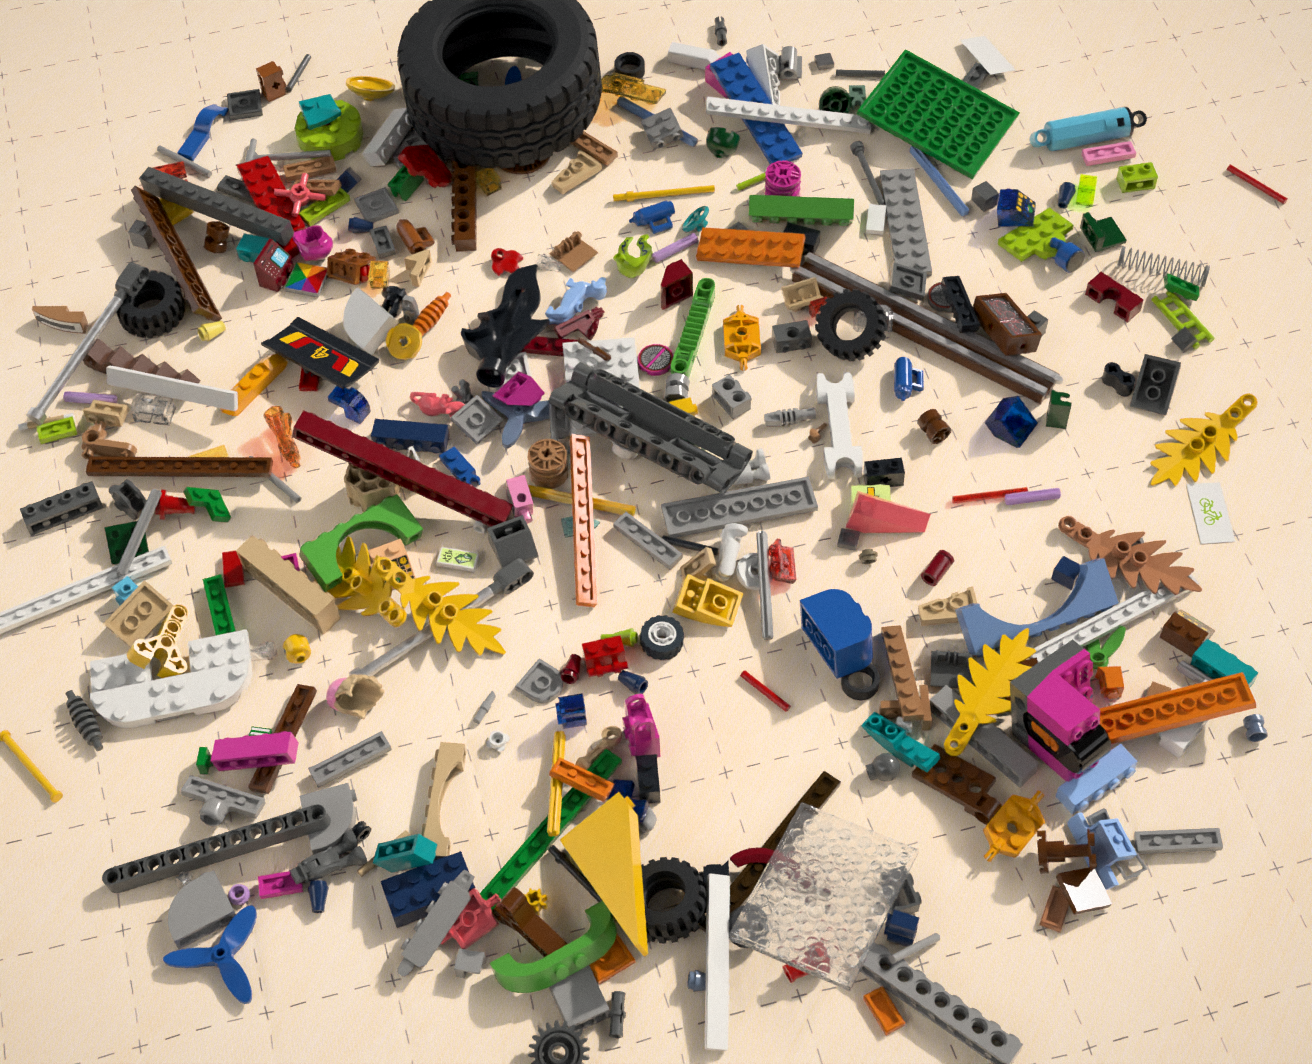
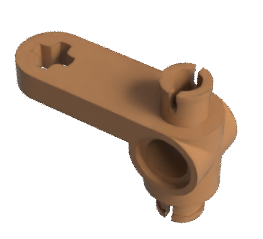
(95, 444)

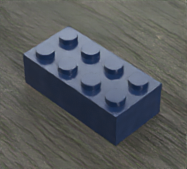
(415, 889)

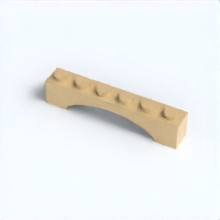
(450, 760)

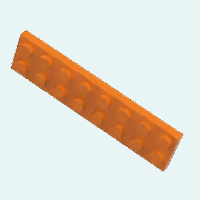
(1177, 708)

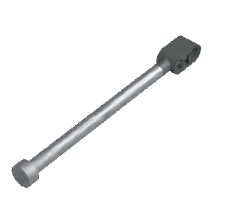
(127, 284)
(506, 580)

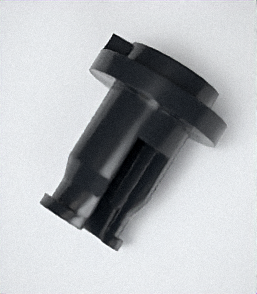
(393, 298)

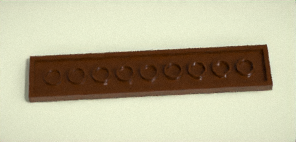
(176, 254)

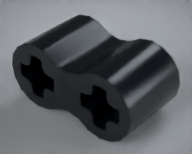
(1118, 379)

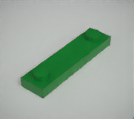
(219, 605)

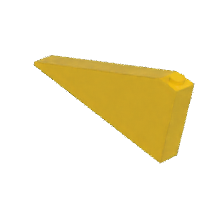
(610, 858)

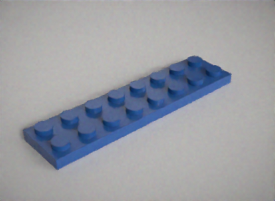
(742, 85)

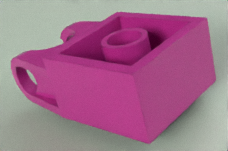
(640, 727)

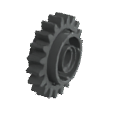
(562, 1037)

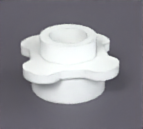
(497, 735)

